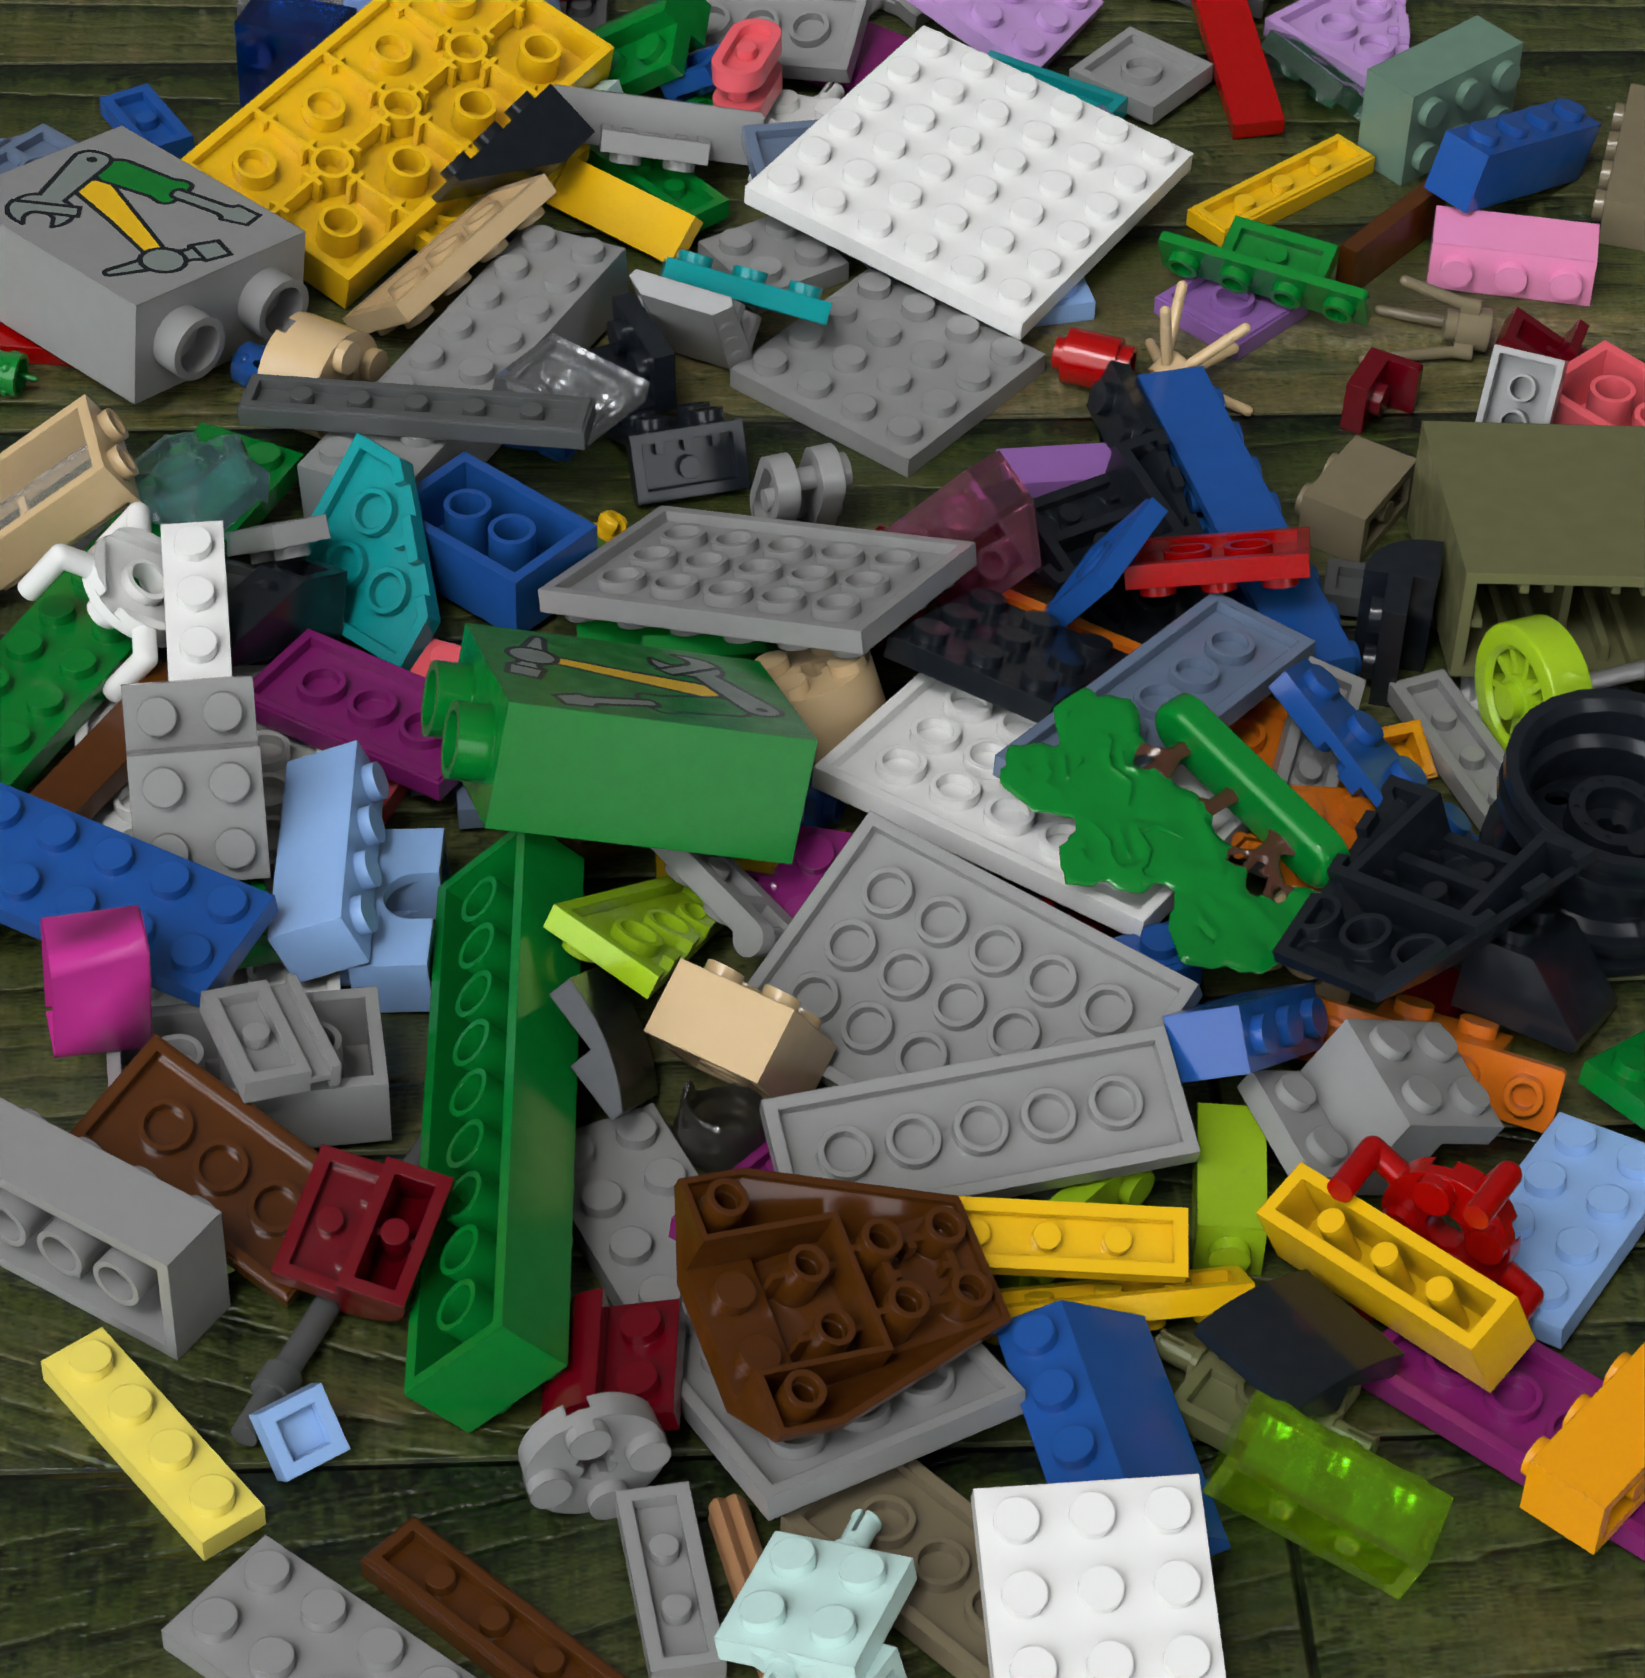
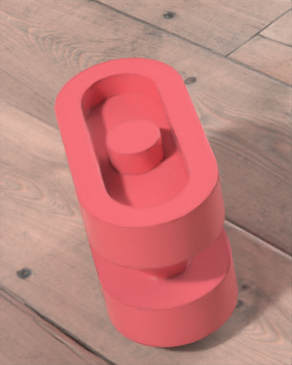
(748, 66)

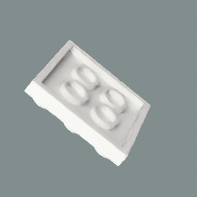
(1097, 1579)

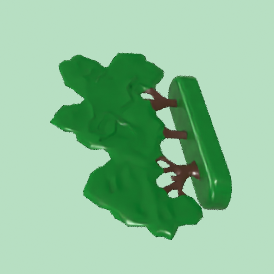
(1148, 831)

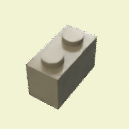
(1356, 498)

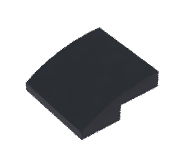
(620, 1061)
(1299, 1343)

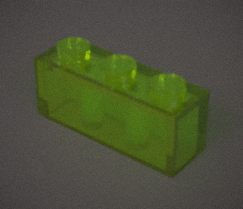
(1328, 1494)

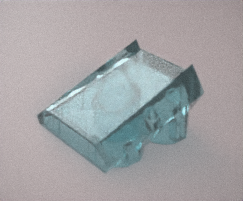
(199, 480)

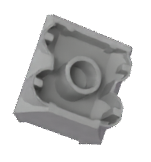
(698, 320)

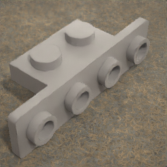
(661, 128)

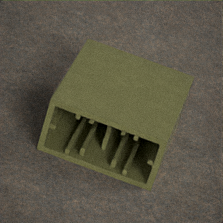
(1533, 528)

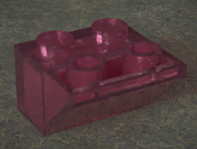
(987, 508)

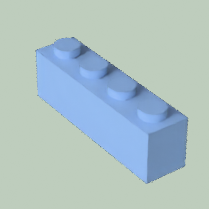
(328, 861)

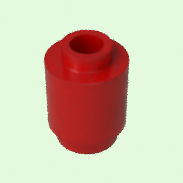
(1086, 354)

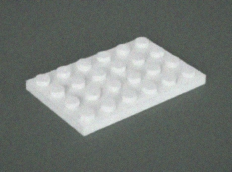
(930, 770)

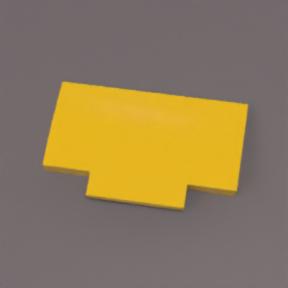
(378, 111)

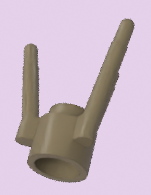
(1465, 327)

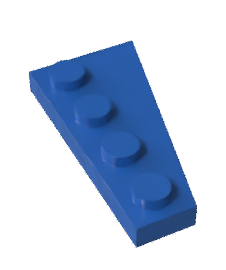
(1353, 735)

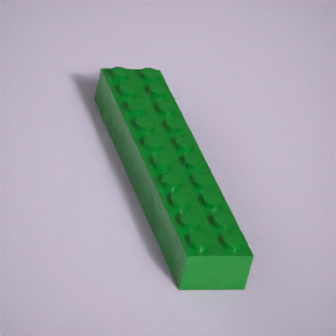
(503, 1125)

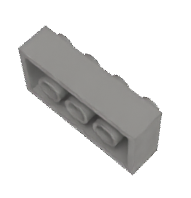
(1521, 387)

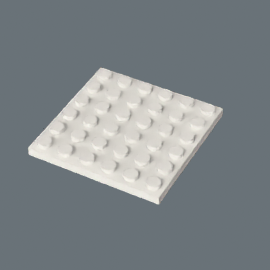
(969, 180)

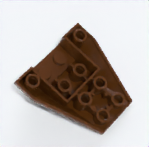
(826, 1293)

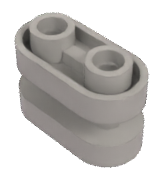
(804, 493)

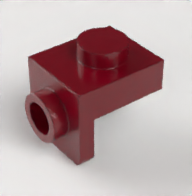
(1530, 335)

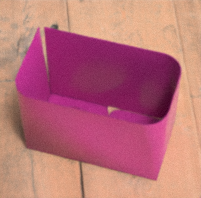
(97, 981)

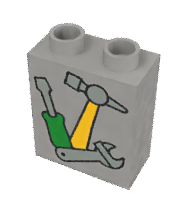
(141, 264)

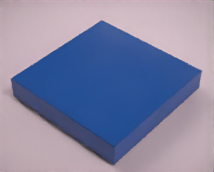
(1105, 562)

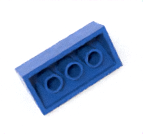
(1100, 1399)

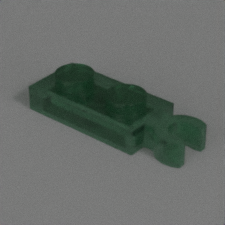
(1328, 82)

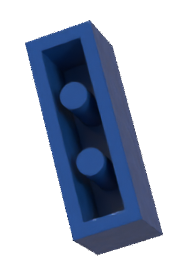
(1246, 1031)

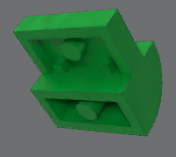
(654, 42)

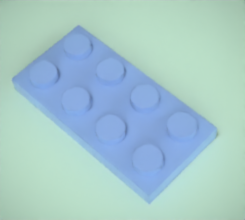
(1577, 1218)

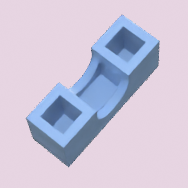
(405, 904)

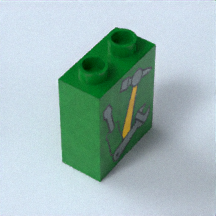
(621, 743)

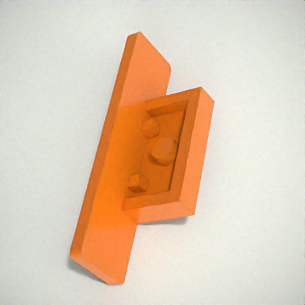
(1518, 1086)

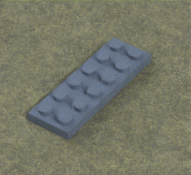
(1211, 651)

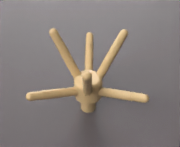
(1214, 353)

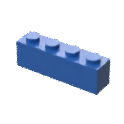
(1512, 155)

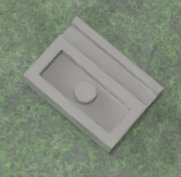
(269, 1038)

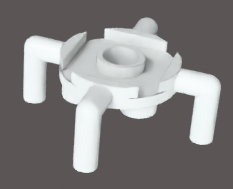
(115, 598)

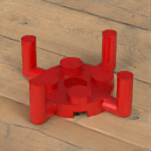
(1425, 1192)

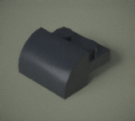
(1396, 611)

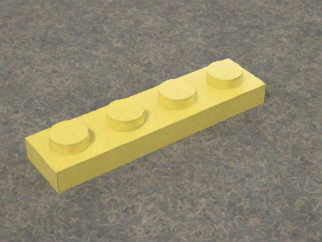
(153, 1443)

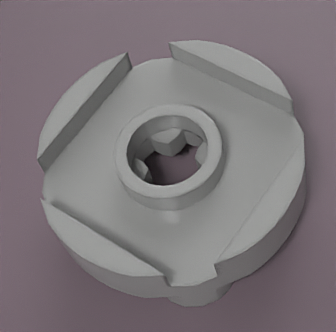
(585, 1457)

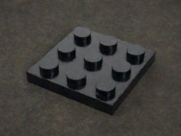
(1002, 653)

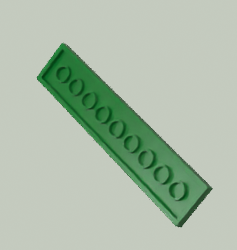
(61, 658)

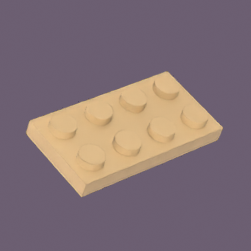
(446, 259)

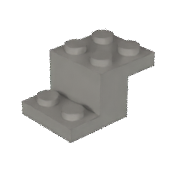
(198, 772)
(1368, 1081)

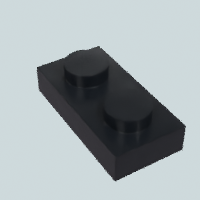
(1120, 405)

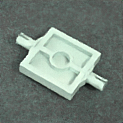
(817, 1604)

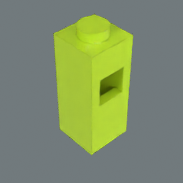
(1228, 1189)

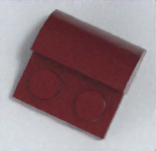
(362, 1232)
(624, 1351)

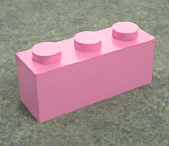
(1513, 255)

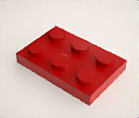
(1221, 561)

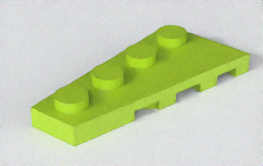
(635, 930)

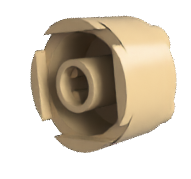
(323, 350)
(826, 691)

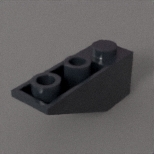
(534, 142)
(281, 604)

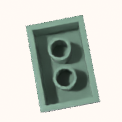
(1434, 88)

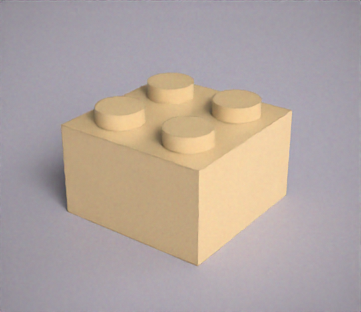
(740, 1031)

